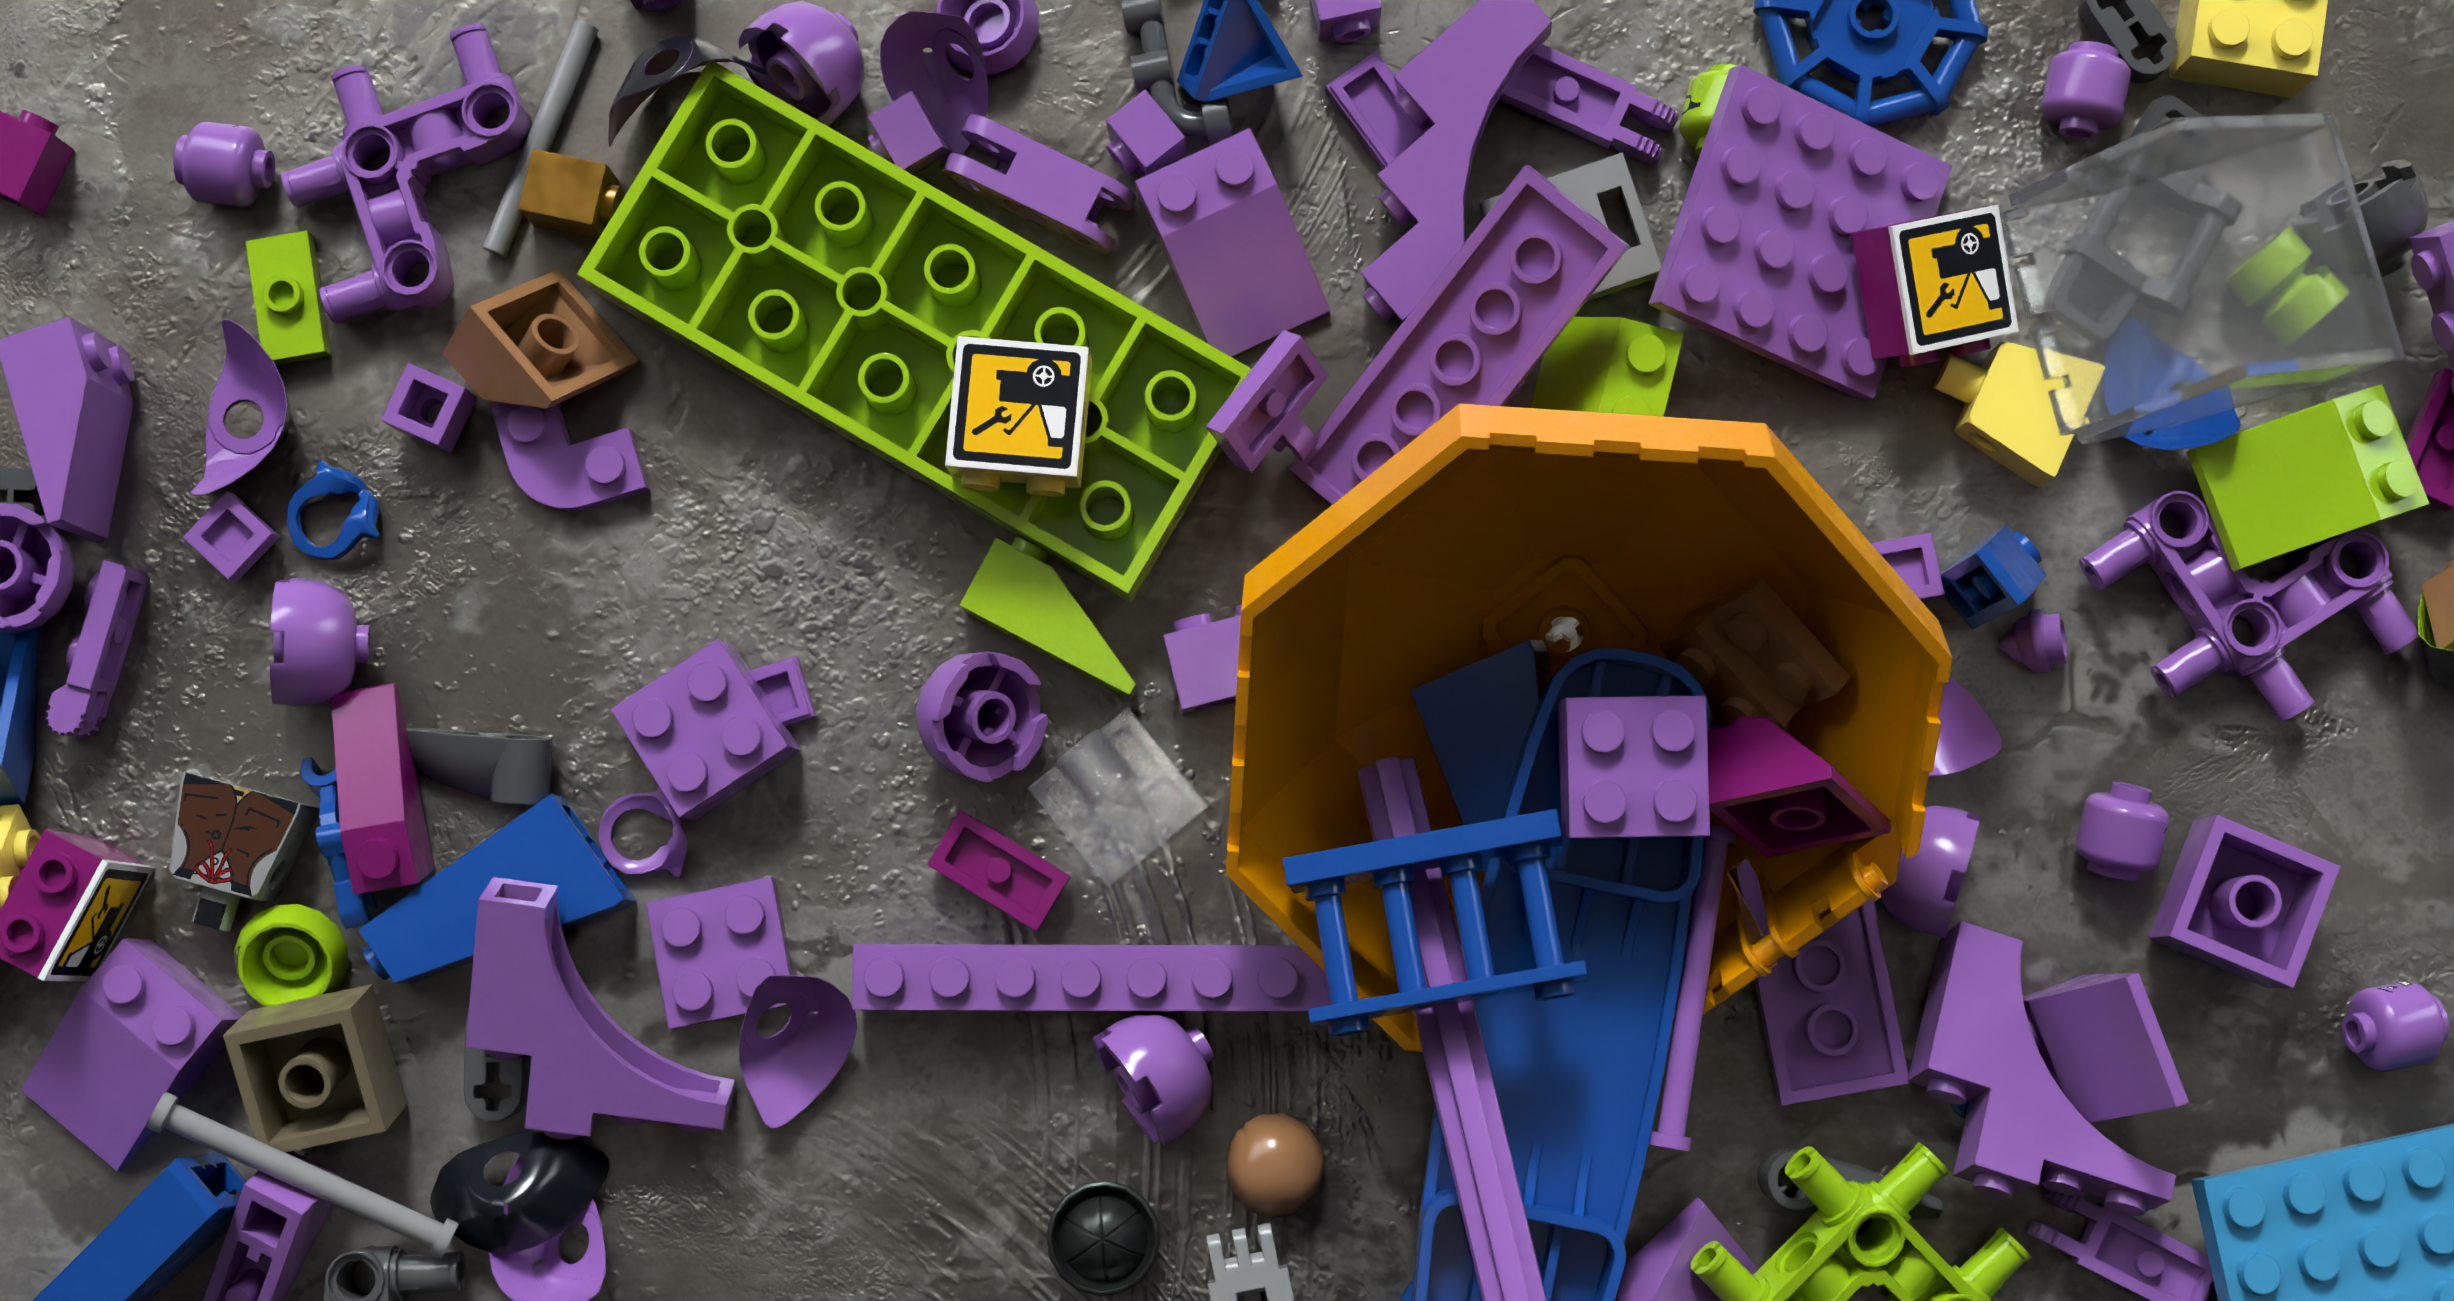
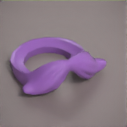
(668, 857)

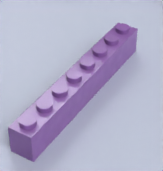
(1086, 977)

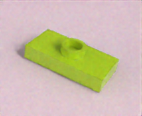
(288, 297)

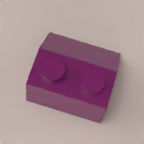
(1783, 792)

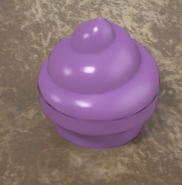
(2037, 641)

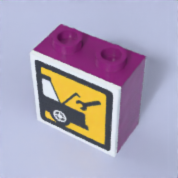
(1935, 285)
(69, 906)

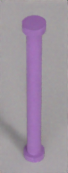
(1692, 992)

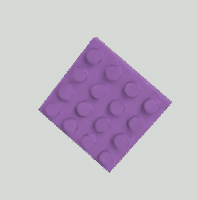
(1771, 223)

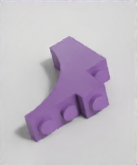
(582, 1062)
(2018, 1120)

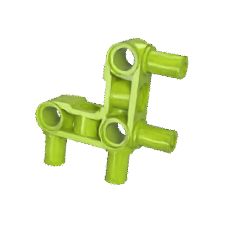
(1831, 1262)

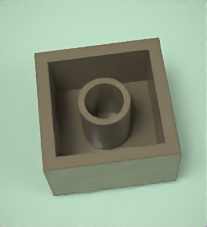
(316, 1070)

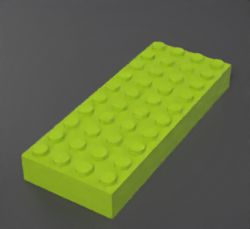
(848, 303)

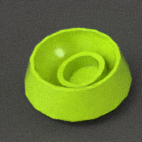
(290, 955)

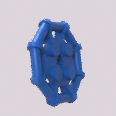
(1874, 55)

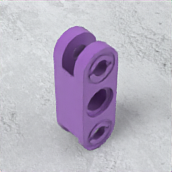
(1038, 183)

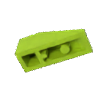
(1033, 605)

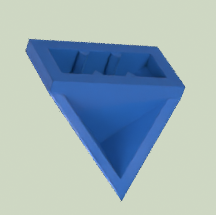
(1234, 52)

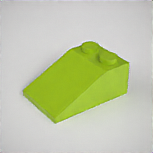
(2308, 477)

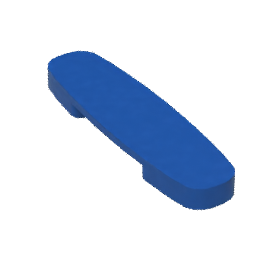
(1586, 1068)

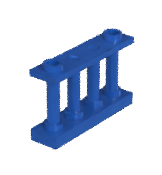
(1459, 856)

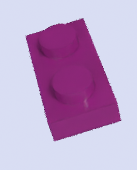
(2432, 441)
(999, 870)

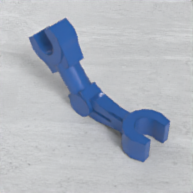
(352, 908)

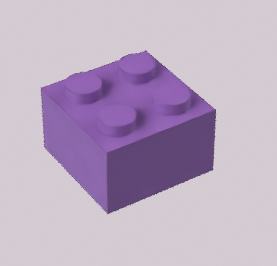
(705, 730)
(1633, 767)
(2244, 902)

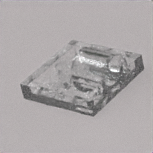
(1117, 797)

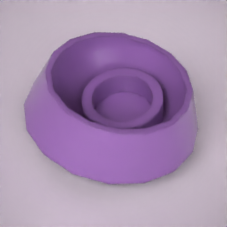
(1003, 29)

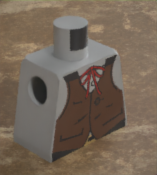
(235, 844)

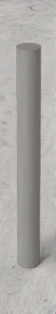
(541, 133)

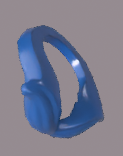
(358, 525)

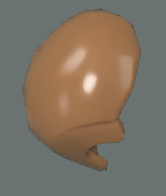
(1275, 1165)

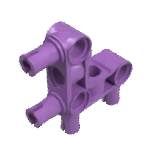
(422, 143)
(2278, 610)

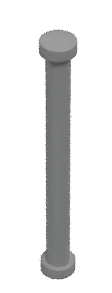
(301, 1174)

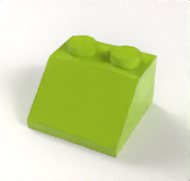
(1609, 367)

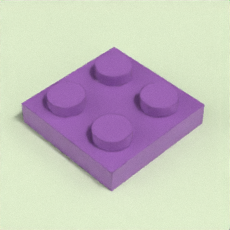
(717, 949)

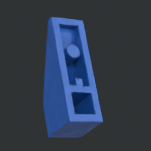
(1993, 577)

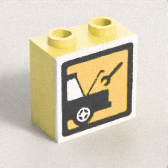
(1018, 415)

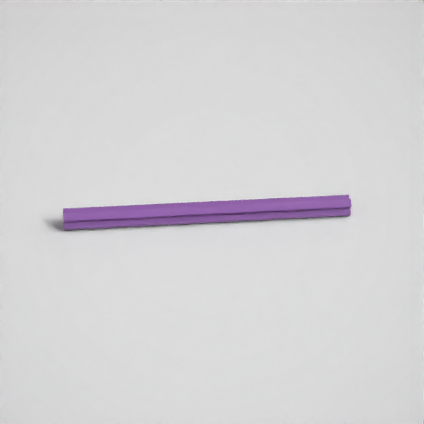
(1458, 1059)

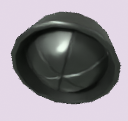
(1103, 1238)

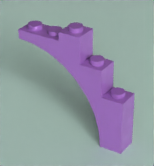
(1454, 91)

